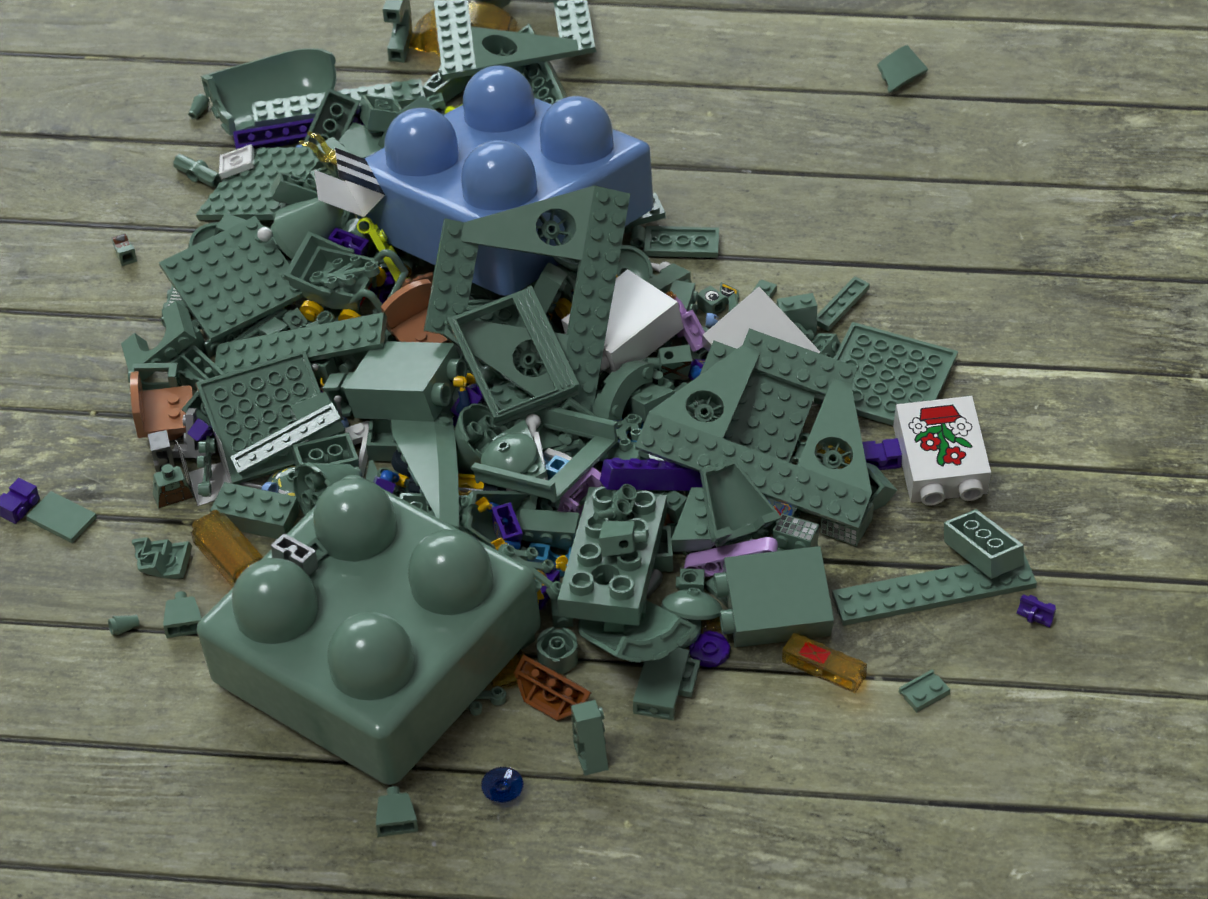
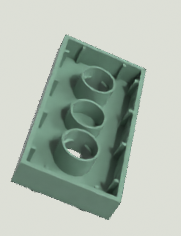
(627, 573)

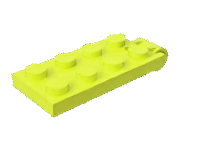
(380, 240)

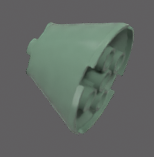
(473, 435)
(314, 478)

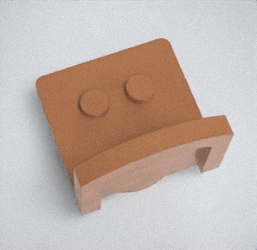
(407, 313)
(158, 408)

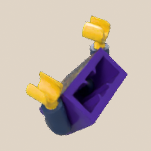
(467, 395)

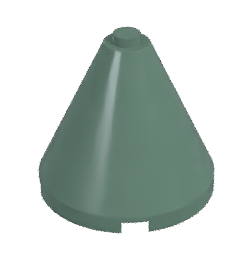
(295, 221)

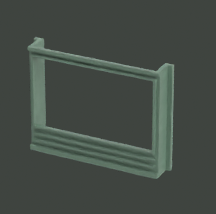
(545, 344)
(603, 439)

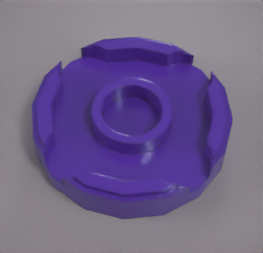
(710, 649)

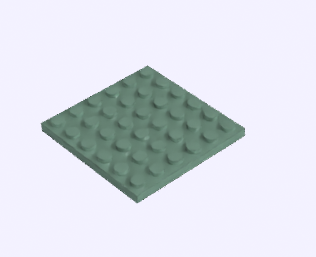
(249, 191)
(231, 279)
(892, 370)
(256, 404)
(768, 411)

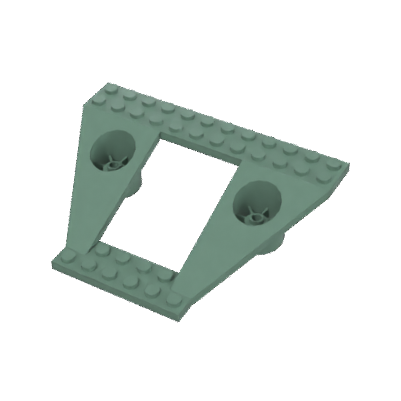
(471, 49)
(593, 236)
(809, 485)

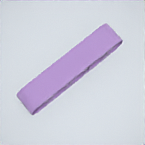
(713, 559)

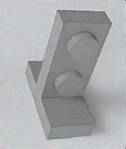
(190, 447)

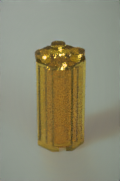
(224, 545)

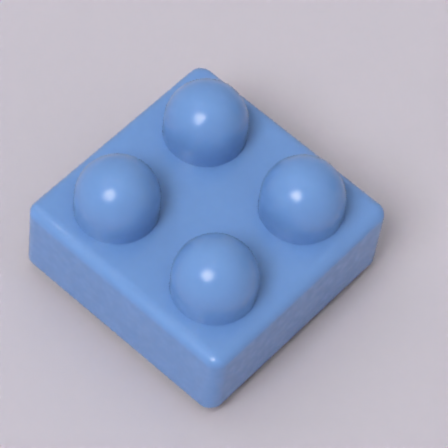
(495, 157)

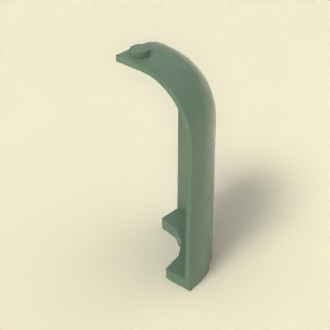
(266, 79)
(651, 640)

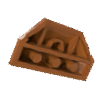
(548, 689)

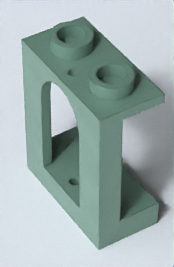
(173, 374)

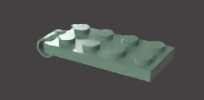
(676, 241)

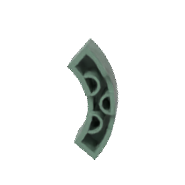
(620, 386)

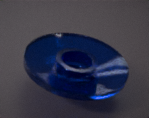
(502, 778)

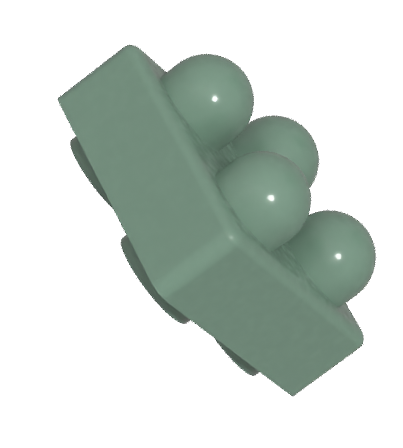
(380, 637)

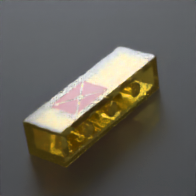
(824, 662)

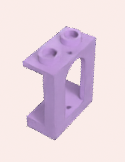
(589, 479)

